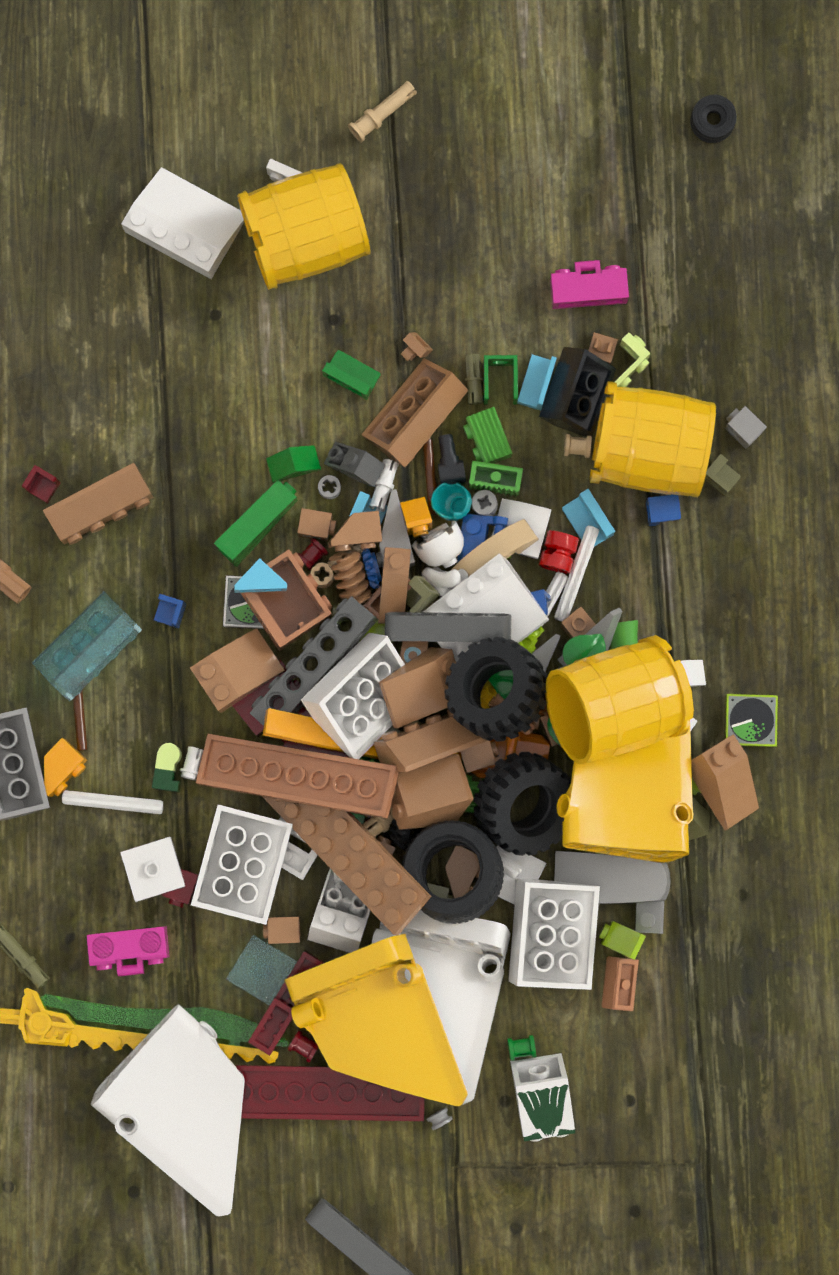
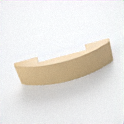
(506, 542)

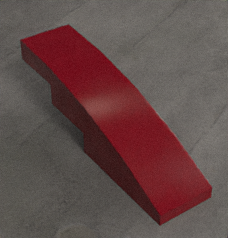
(279, 1012)

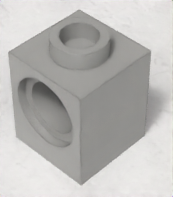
(744, 426)

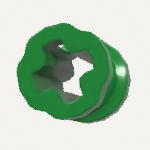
(521, 1047)

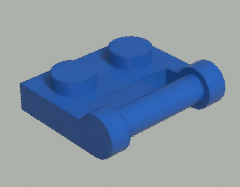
(476, 529)

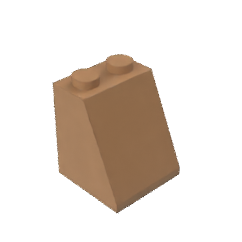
(431, 794)

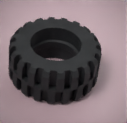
(472, 673)
(501, 789)

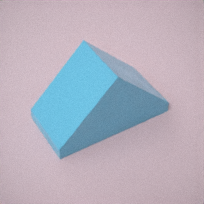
(260, 579)

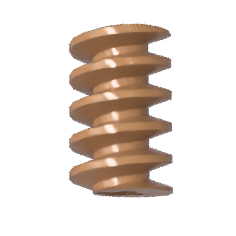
(351, 575)

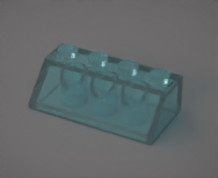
(86, 646)

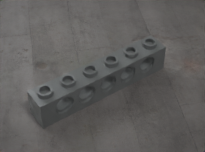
(362, 622)

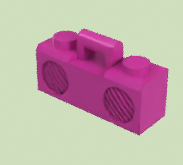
(585, 290)
(142, 944)

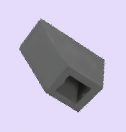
(354, 463)

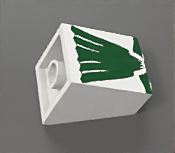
(543, 1097)

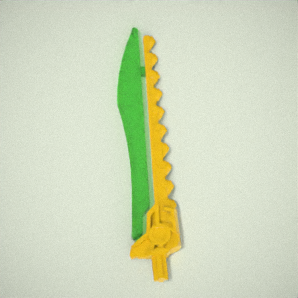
(59, 1029)

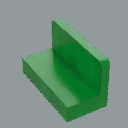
(351, 374)

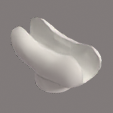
(443, 580)

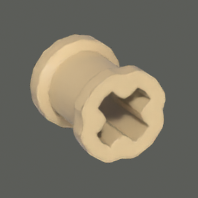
(577, 445)
(327, 580)

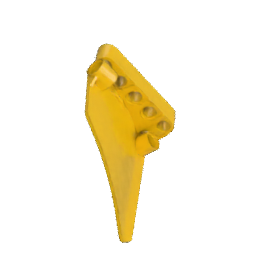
(632, 803)
(378, 1021)

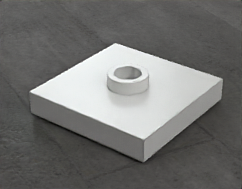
(153, 869)

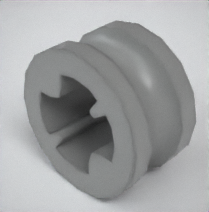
(331, 479)
(439, 1118)

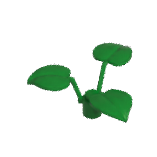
(575, 649)

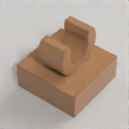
(415, 347)
(603, 347)

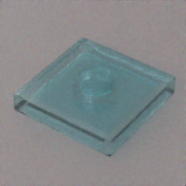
(261, 970)

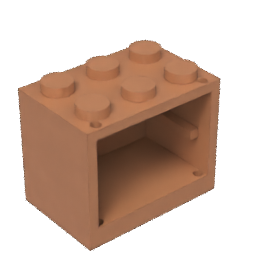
(290, 612)

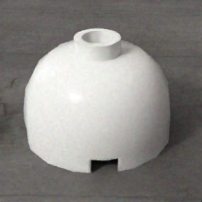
(440, 545)

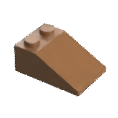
(237, 670)
(418, 686)
(726, 781)

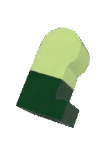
(165, 768)

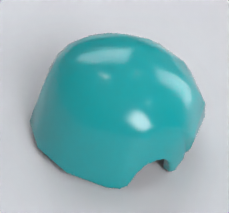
(451, 501)

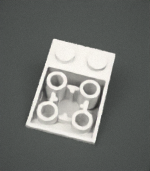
(338, 916)

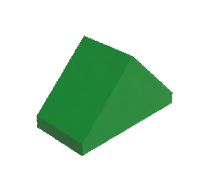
(293, 463)

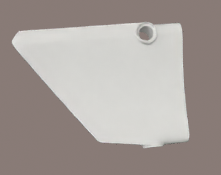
(463, 993)
(182, 1106)

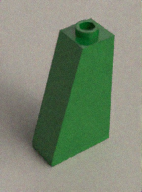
(256, 522)

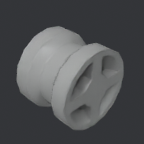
(484, 507)

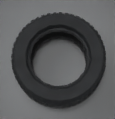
(490, 878)

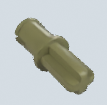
(474, 379)

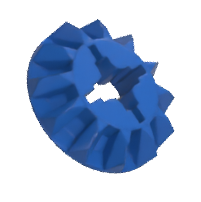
(371, 568)

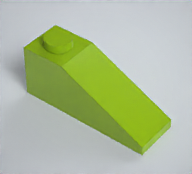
(621, 939)

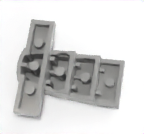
(620, 882)

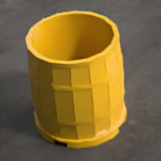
(304, 225)
(653, 441)
(619, 700)

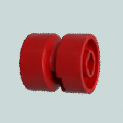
(558, 552)

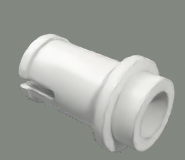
(192, 763)

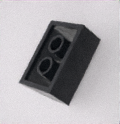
(577, 391)

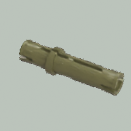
(25, 962)

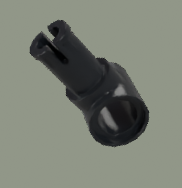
(451, 468)

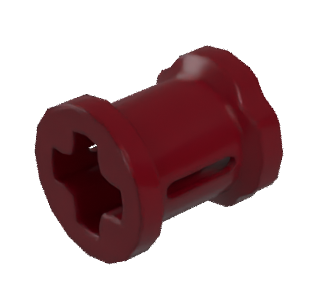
(312, 553)
(303, 1046)

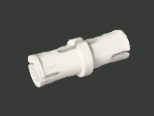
(384, 486)

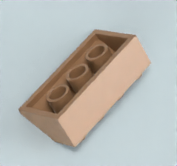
(415, 412)
(98, 504)
(425, 742)

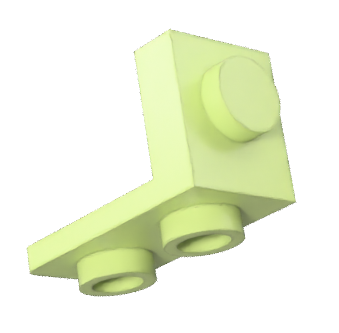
(636, 348)

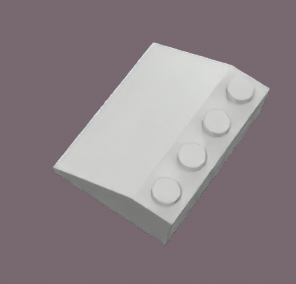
(184, 222)
(493, 590)
(350, 699)
(241, 864)
(553, 934)

